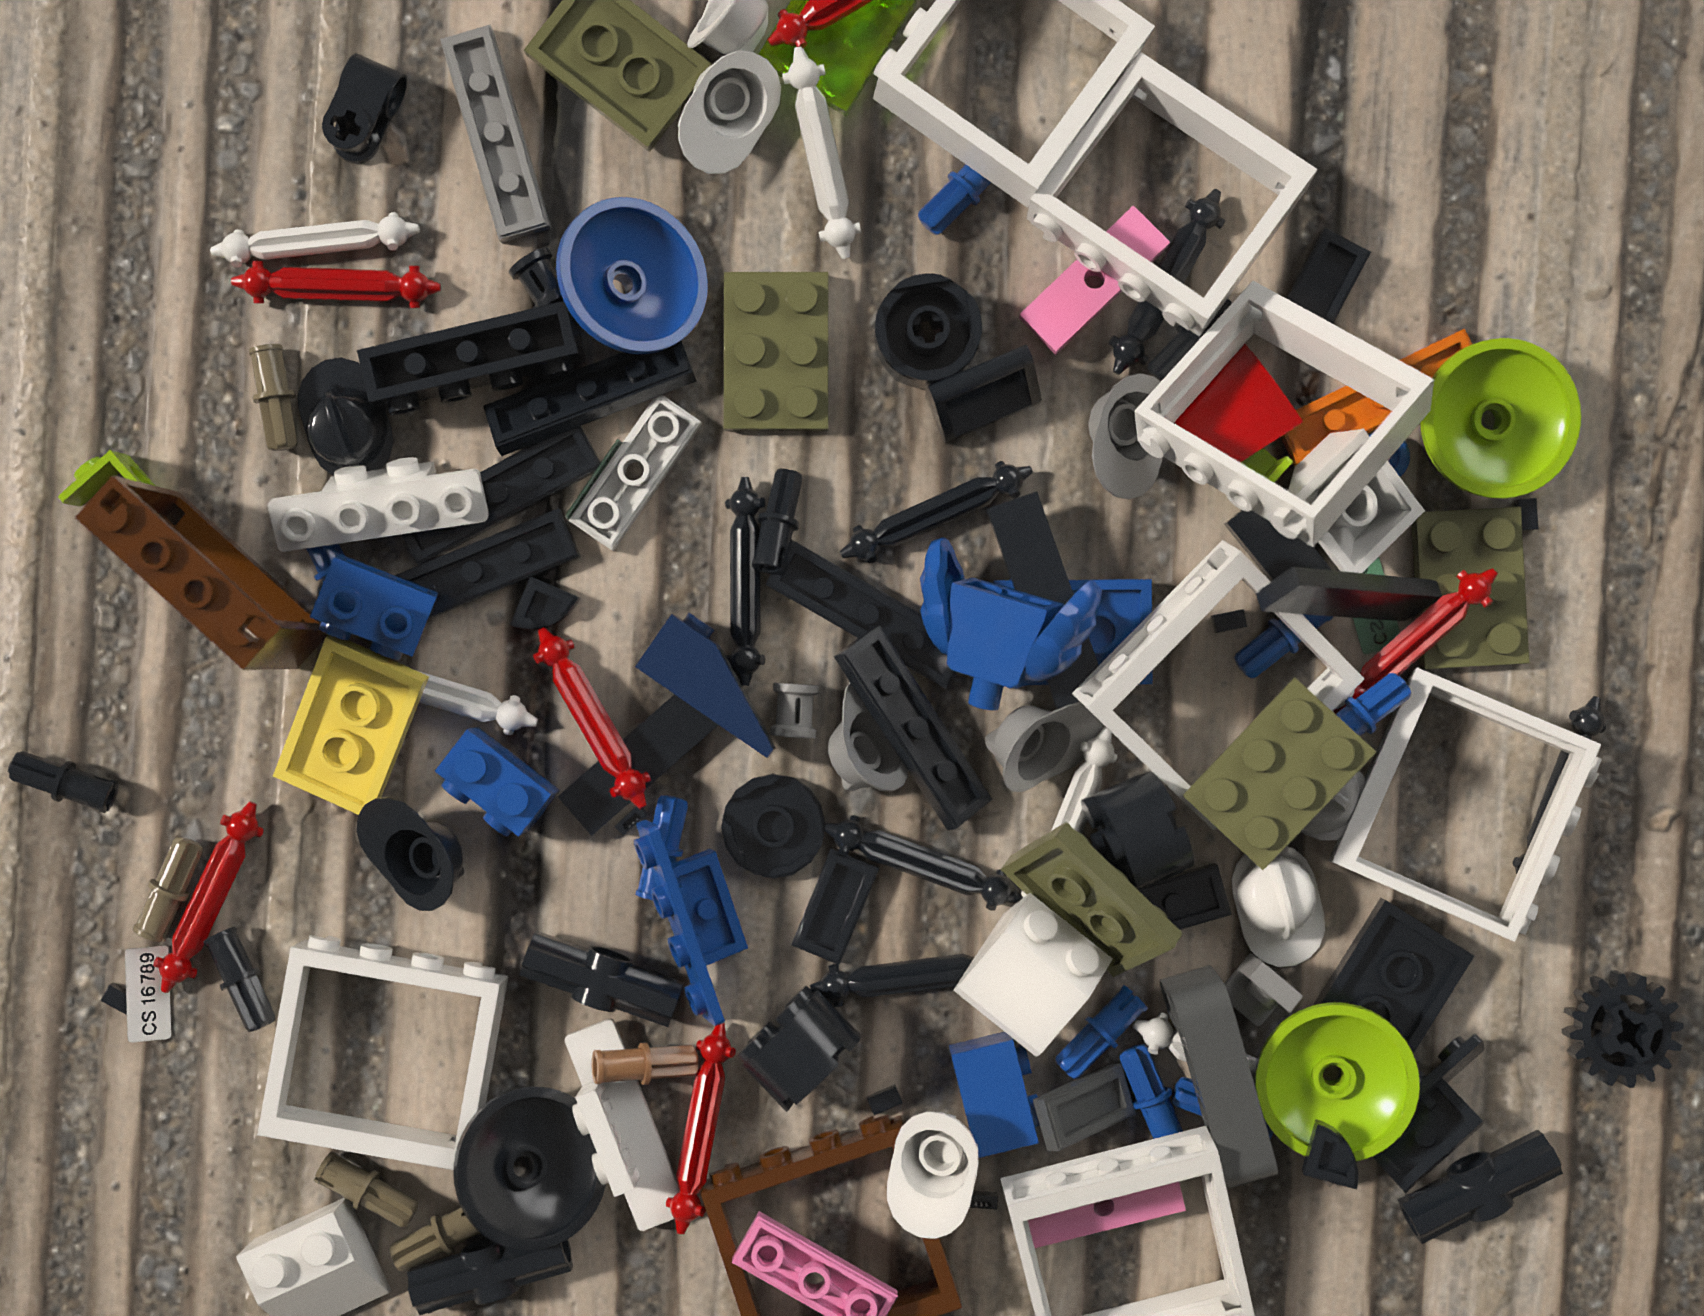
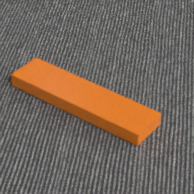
(1351, 410)

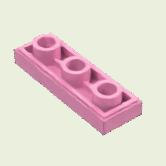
(1070, 304)
(1107, 1215)
(787, 1257)

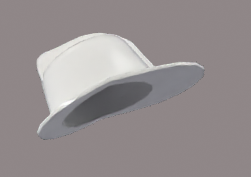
(731, 25)
(728, 111)
(1279, 908)
(932, 1174)

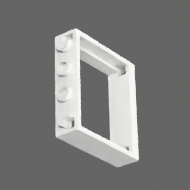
(1212, 127)
(973, 145)
(1317, 344)
(1169, 625)
(1557, 820)
(366, 1135)
(1124, 1173)

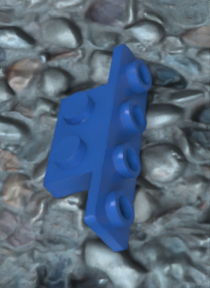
(699, 913)

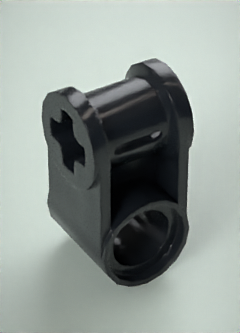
(364, 99)

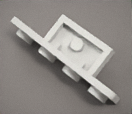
(378, 504)
(622, 1131)

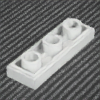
(656, 444)

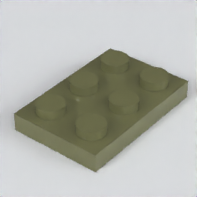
(619, 64)
(776, 351)
(1475, 543)
(1279, 773)
(1092, 898)

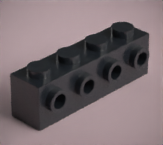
(471, 357)

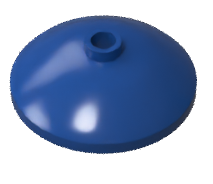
(653, 261)

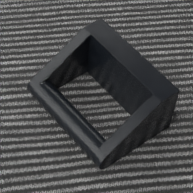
(984, 393)

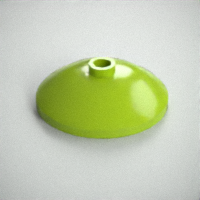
(1533, 414)
(1365, 1104)

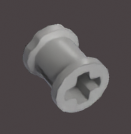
(794, 710)

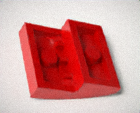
(1240, 409)

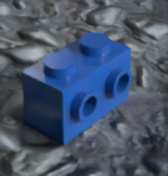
(373, 606)
(495, 781)
(995, 1093)

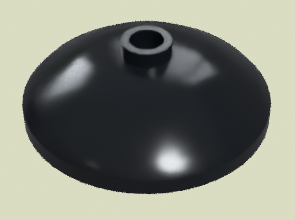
(559, 1183)

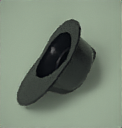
(340, 420)
(412, 854)

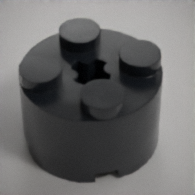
(946, 308)
(1139, 830)
(799, 1051)

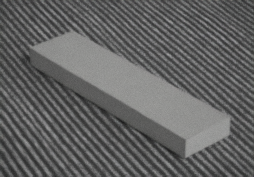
(495, 133)

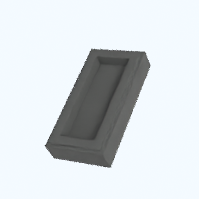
(1084, 1107)

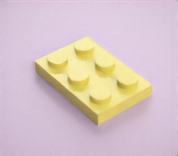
(350, 724)

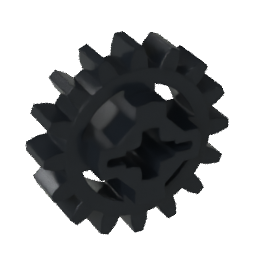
(1645, 1034)

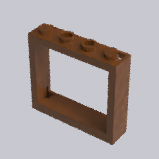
(203, 575)
(781, 1165)

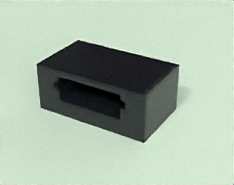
(1528, 513)
(1229, 621)
(630, 820)
(115, 997)
(884, 1099)
(984, 1200)

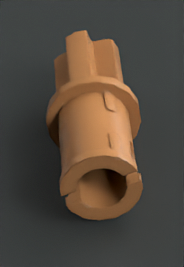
(644, 1063)

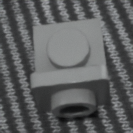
(1258, 990)

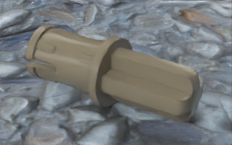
(274, 397)
(168, 889)
(365, 1190)
(439, 1236)

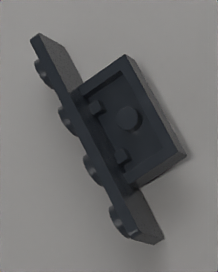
(1439, 1122)

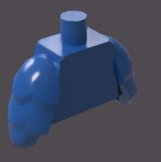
(1000, 631)

